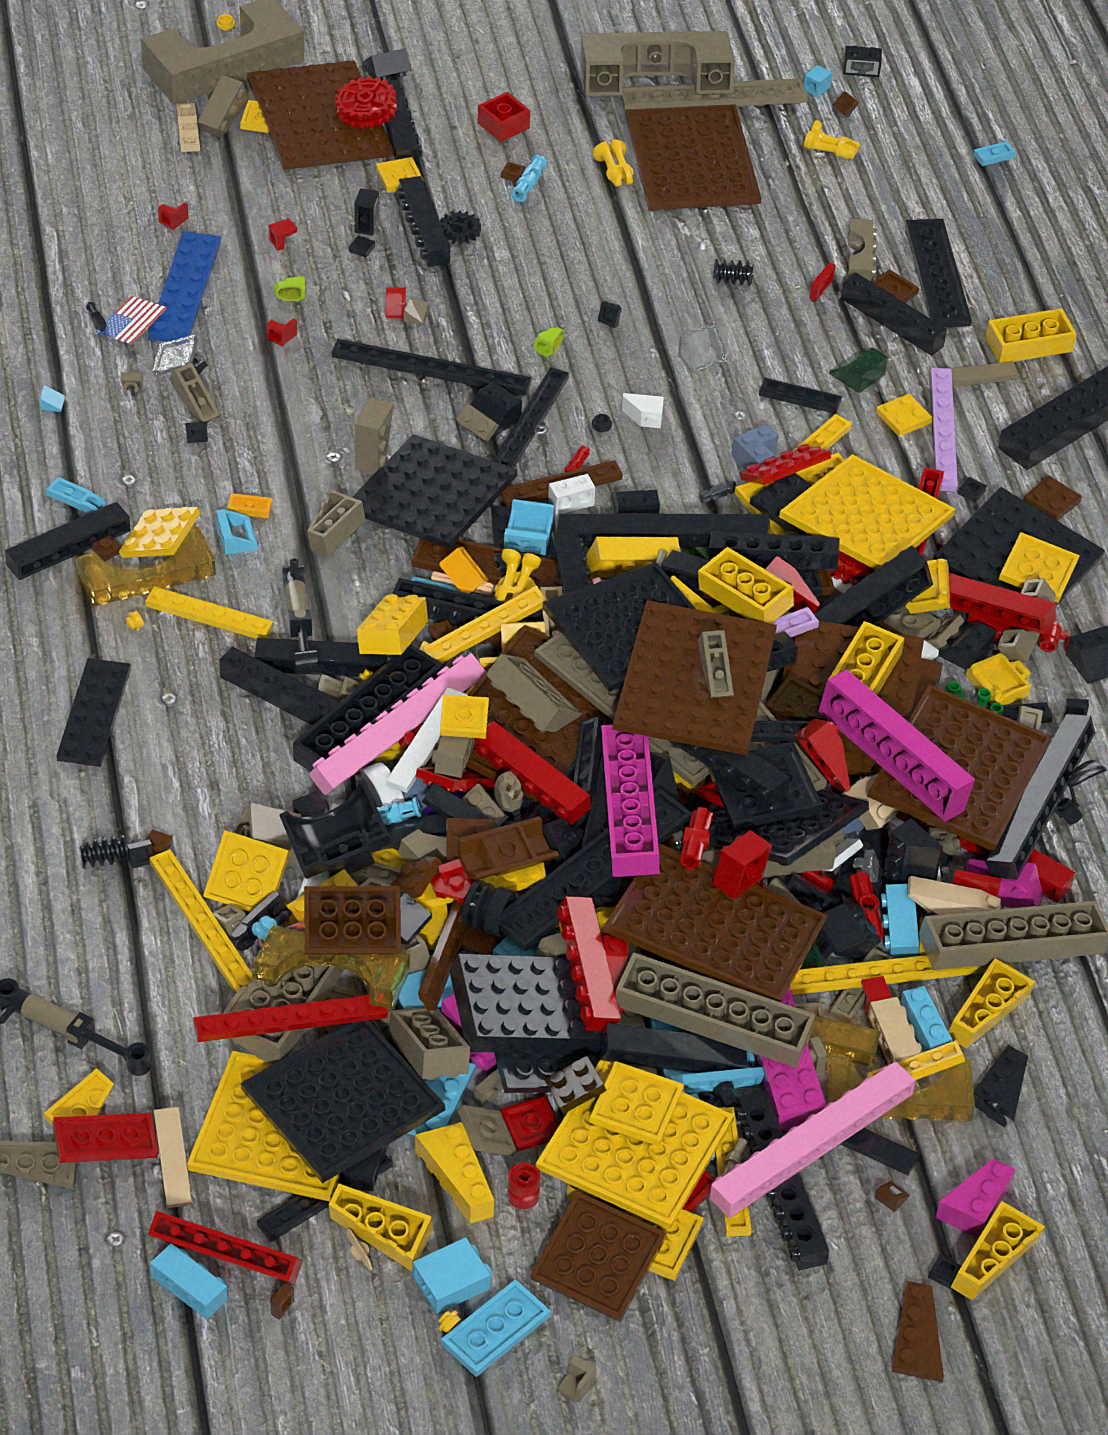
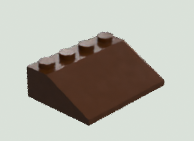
(352, 920)

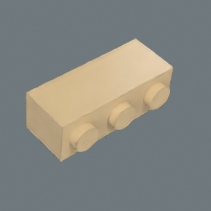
(896, 1034)

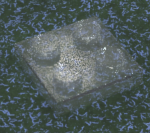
(174, 355)

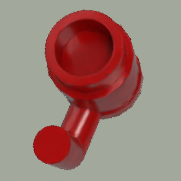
(1050, 640)

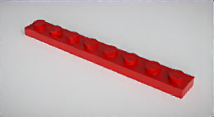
(286, 1018)

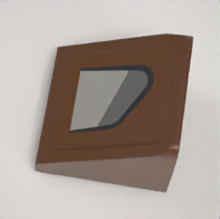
(891, 1195)

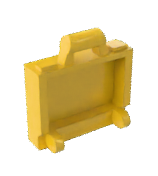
(936, 596)
(1001, 679)

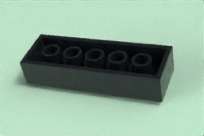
(881, 592)

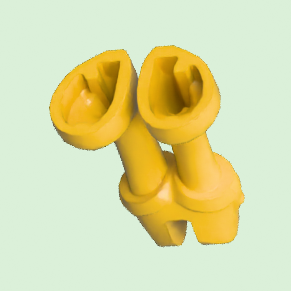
(818, 140)
(614, 172)
(512, 559)

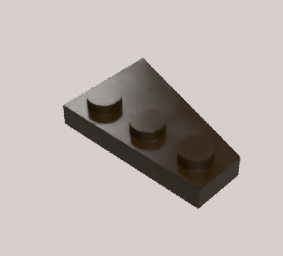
(796, 700)

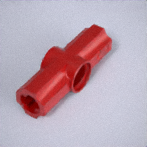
(696, 838)
(864, 895)

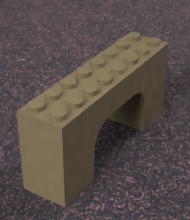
(699, 55)
(183, 71)

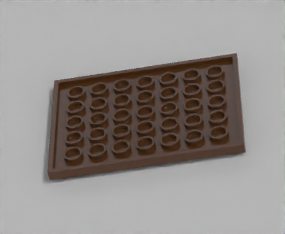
(304, 118)
(692, 157)
(816, 660)
(667, 687)
(556, 747)
(988, 747)
(739, 942)

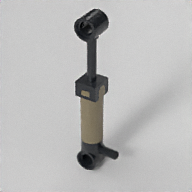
(299, 616)
(76, 1028)

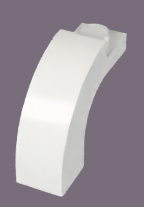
(376, 780)

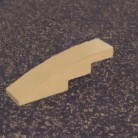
(188, 127)
(172, 1157)

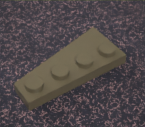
(36, 1162)

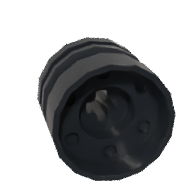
(485, 907)

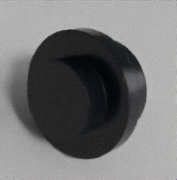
(601, 423)

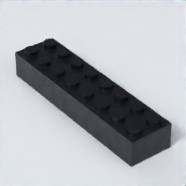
(1057, 422)
(365, 704)

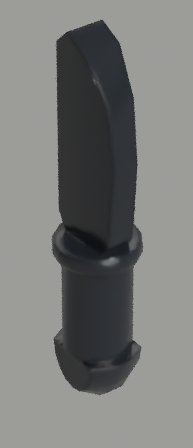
(96, 316)

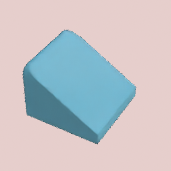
(51, 400)

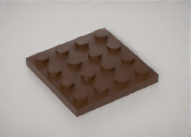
(598, 1256)

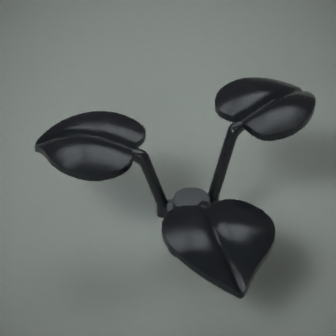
(1069, 808)

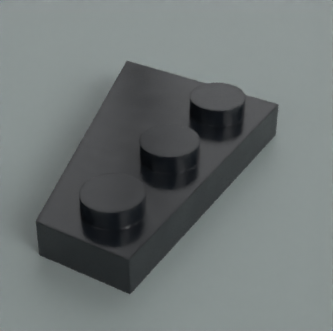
(1004, 1081)

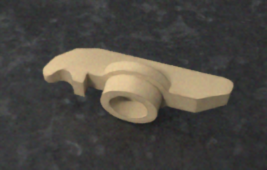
(359, 1250)

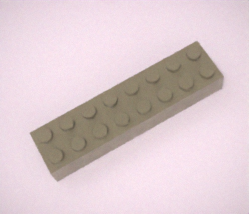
(1014, 935)
(715, 1010)

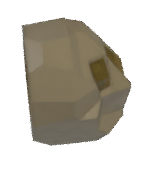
(508, 792)

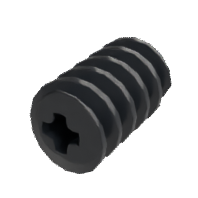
(733, 272)
(104, 851)

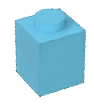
(817, 81)

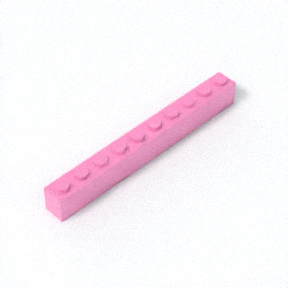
(392, 727)
(811, 1139)

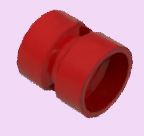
(523, 1185)

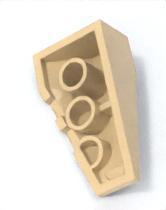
(878, 813)
(949, 898)

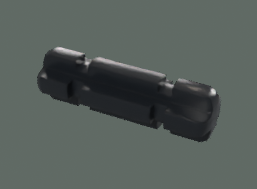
(717, 491)

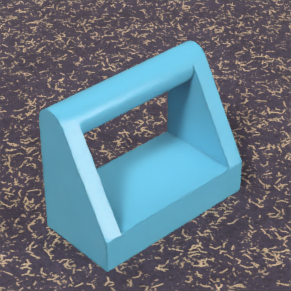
(234, 544)

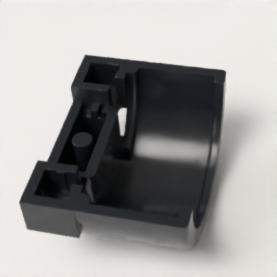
(338, 837)

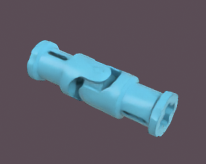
(529, 177)
(398, 811)

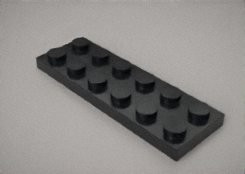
(94, 712)

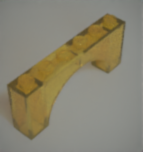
(109, 584)
(285, 952)
(944, 1100)

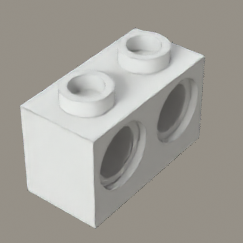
(571, 494)

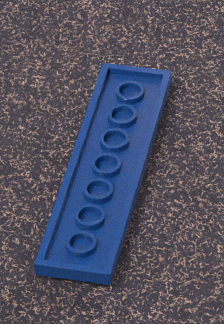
(185, 286)

